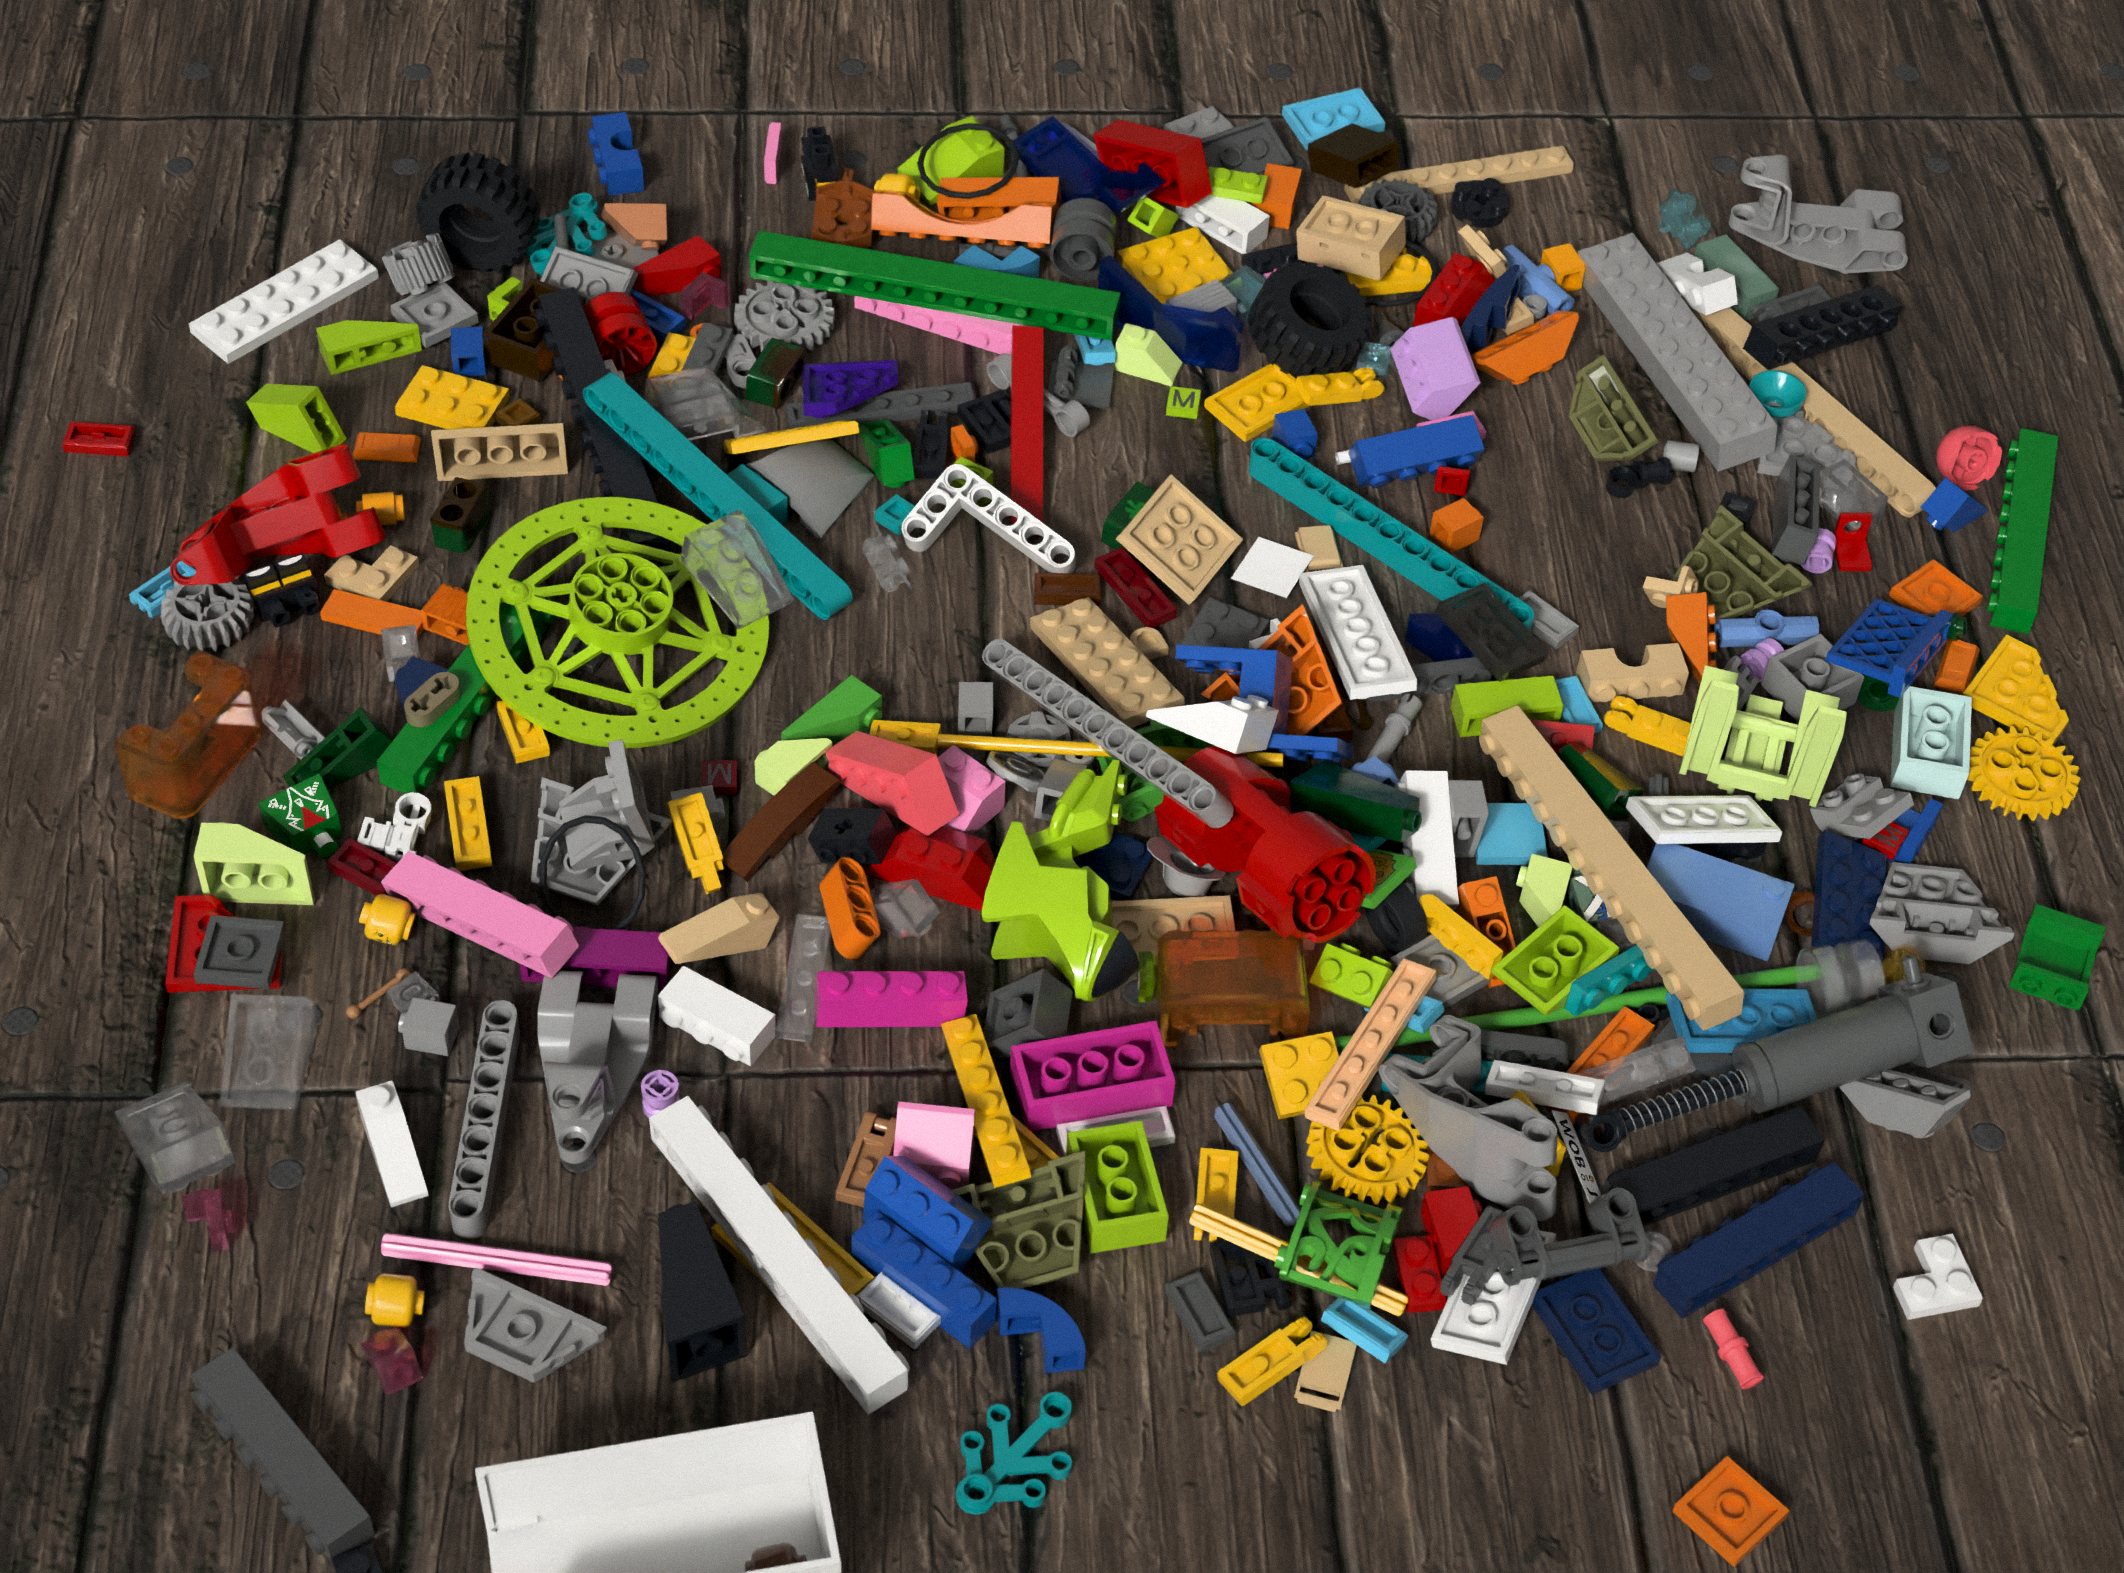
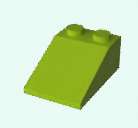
(957, 156)
(1553, 958)

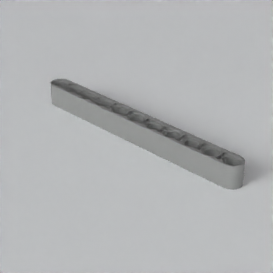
(1109, 734)

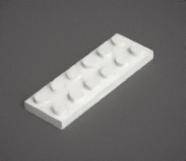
(283, 301)
(1357, 632)

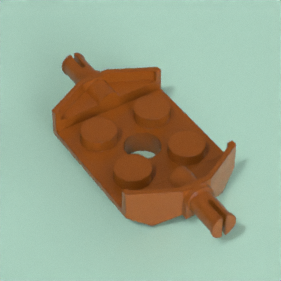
(843, 203)

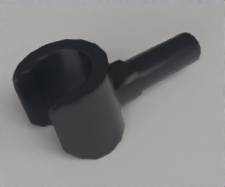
(1653, 1012)

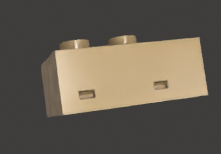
(1351, 237)

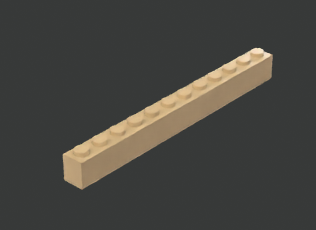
(1612, 869)

